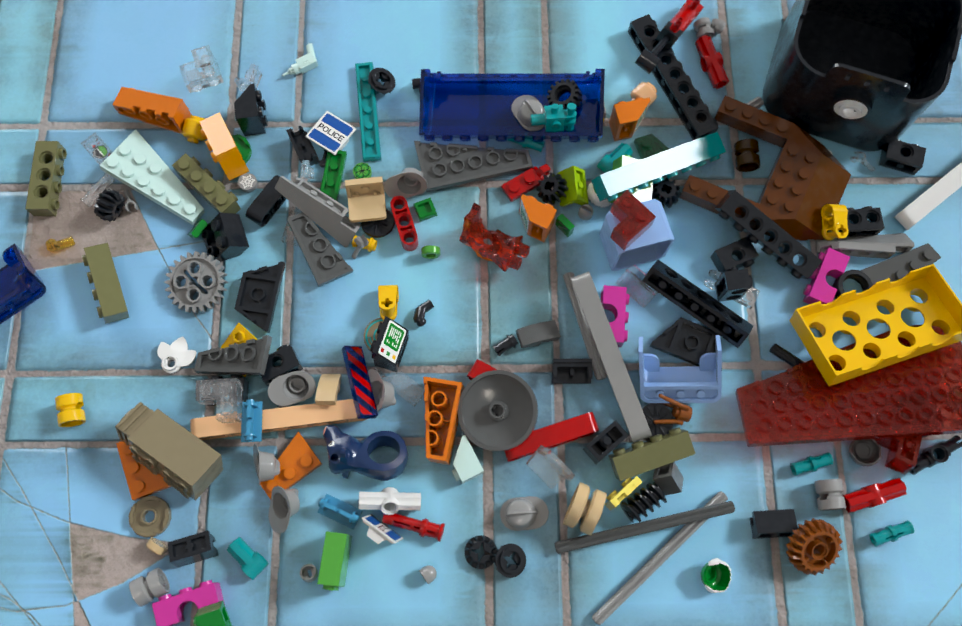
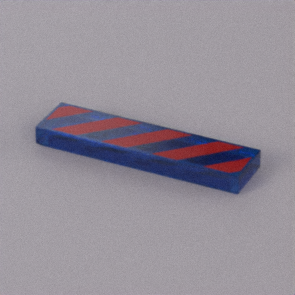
(359, 382)

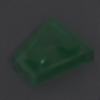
(649, 146)

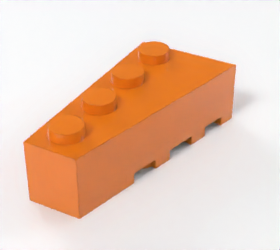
(152, 108)
(441, 417)

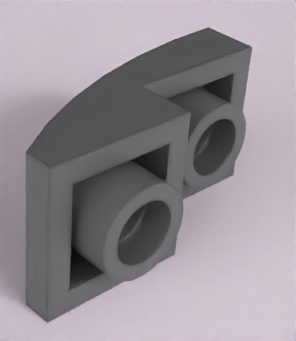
(536, 333)

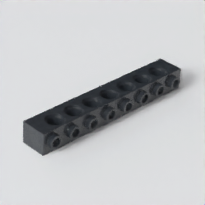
(663, 73)

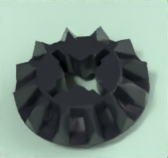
(385, 76)
(472, 557)
(518, 557)

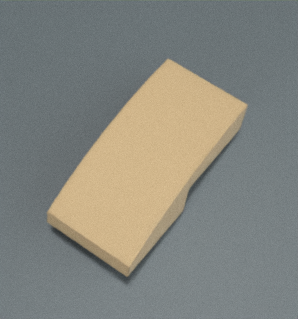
(328, 389)

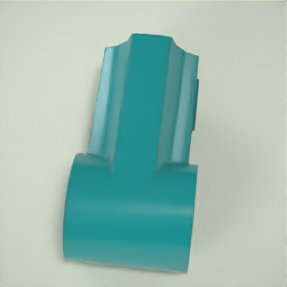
(606, 162)
(251, 562)

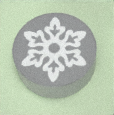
(248, 182)

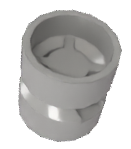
(830, 494)
(146, 588)

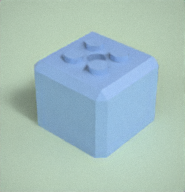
(648, 247)

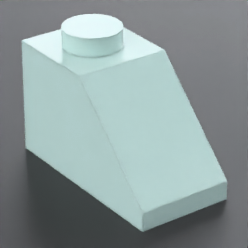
(466, 462)

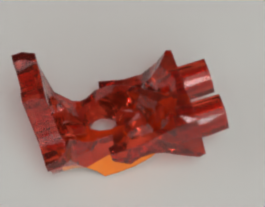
(499, 252)

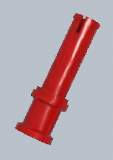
(422, 527)

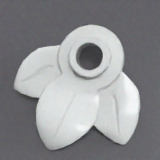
(176, 352)

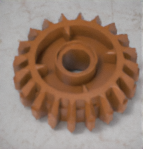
(814, 546)

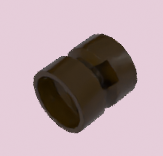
(746, 155)

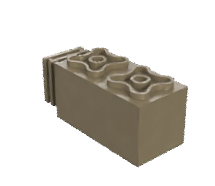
(169, 450)

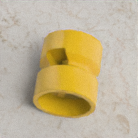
(70, 410)

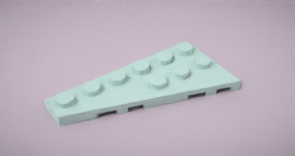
(145, 172)

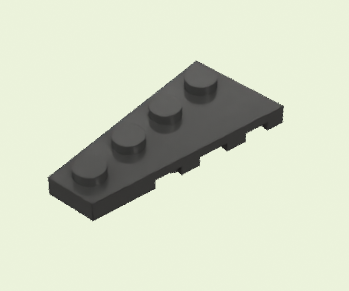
(320, 255)
(902, 264)
(237, 359)

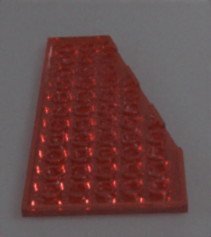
(895, 401)

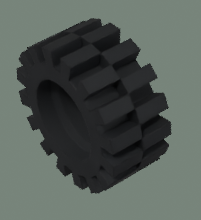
(562, 88)

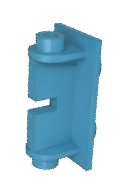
(251, 421)
(339, 511)

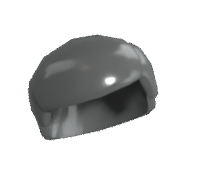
(865, 452)

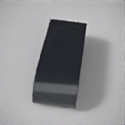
(266, 203)

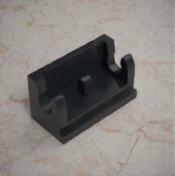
(303, 146)
(571, 371)
(773, 523)
(192, 549)

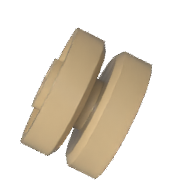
(588, 510)

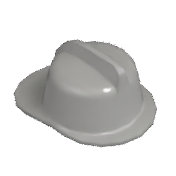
(524, 107)
(406, 184)
(291, 388)
(382, 390)
(265, 464)
(282, 506)
(524, 513)

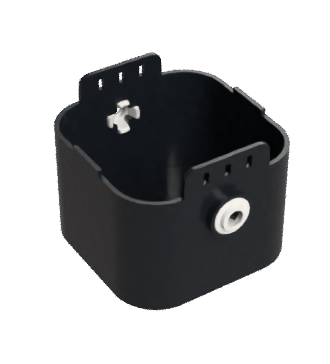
(862, 66)

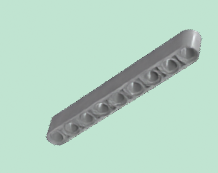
(611, 357)

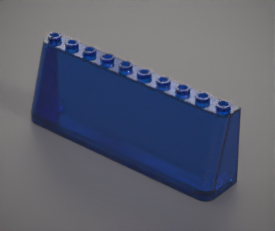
(482, 104)

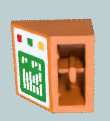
(627, 117)
(536, 217)

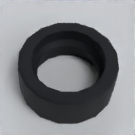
(856, 275)

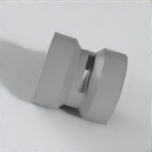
(703, 28)

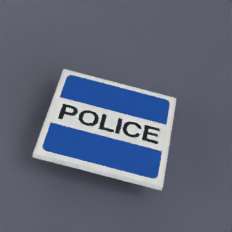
(331, 133)
(379, 532)

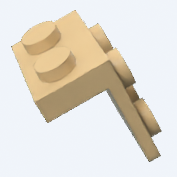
(366, 199)

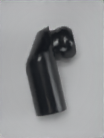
(420, 311)

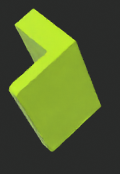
(576, 186)

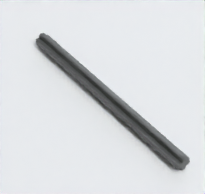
(644, 527)

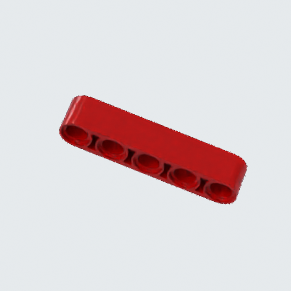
(555, 435)

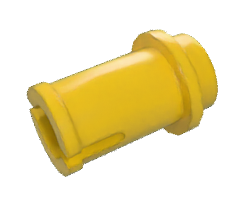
(371, 245)

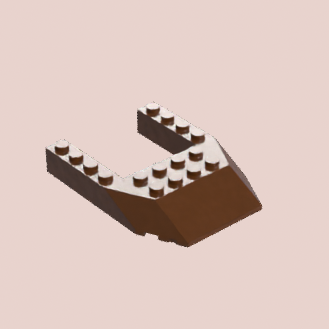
(800, 179)

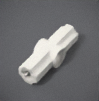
(389, 501)

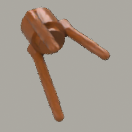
(680, 411)

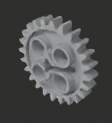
(184, 295)

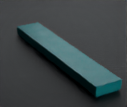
(367, 114)

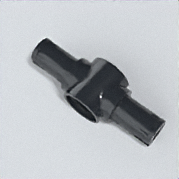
(942, 450)

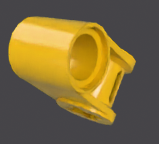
(834, 219)
(388, 300)

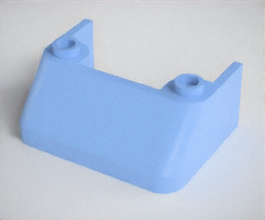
(683, 383)

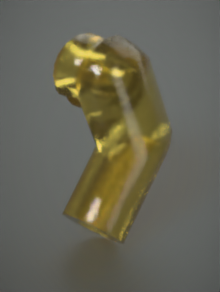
(53, 245)

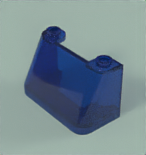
(18, 283)

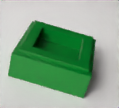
(425, 209)
(564, 225)
(197, 229)

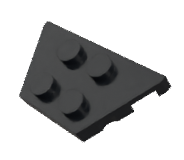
(259, 294)
(686, 341)

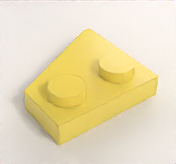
(615, 497)

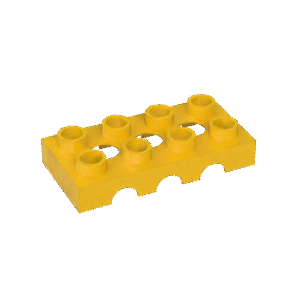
(938, 308)

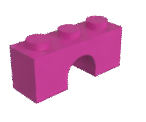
(832, 265)
(615, 299)
(170, 609)

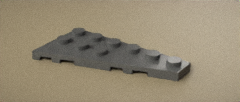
(462, 164)

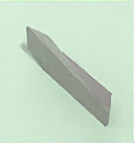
(320, 208)
(868, 246)

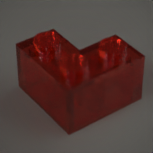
(633, 219)
(902, 452)

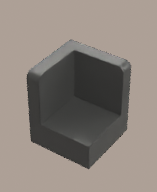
(668, 478)

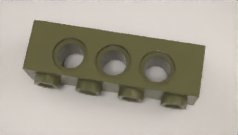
(41, 170)

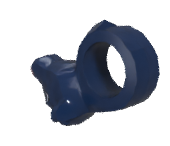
(350, 454)

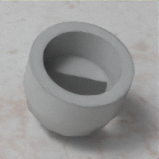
(717, 25)
(584, 214)
(304, 573)
(428, 573)

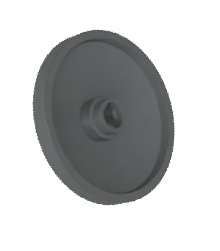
(497, 410)

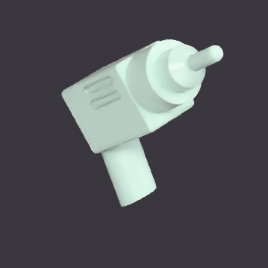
(304, 63)

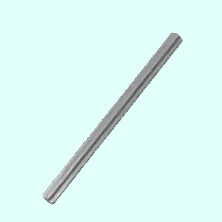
(652, 565)

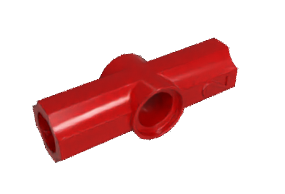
(711, 62)
(875, 495)

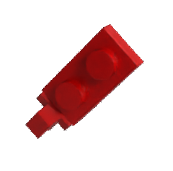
(525, 182)

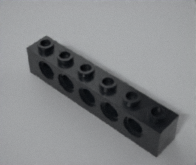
(807, 260)
(698, 303)

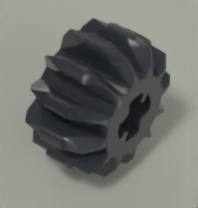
(545, 192)
(670, 192)
(109, 205)

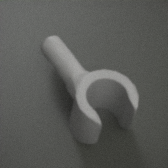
(130, 202)
(361, 243)

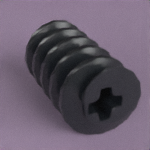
(643, 502)

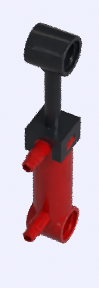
(670, 34)

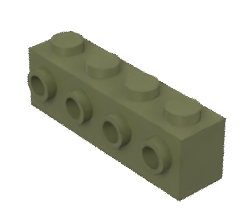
(205, 185)
(106, 283)
(651, 454)

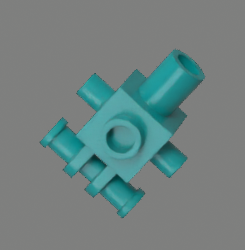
(556, 118)

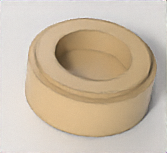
(157, 546)

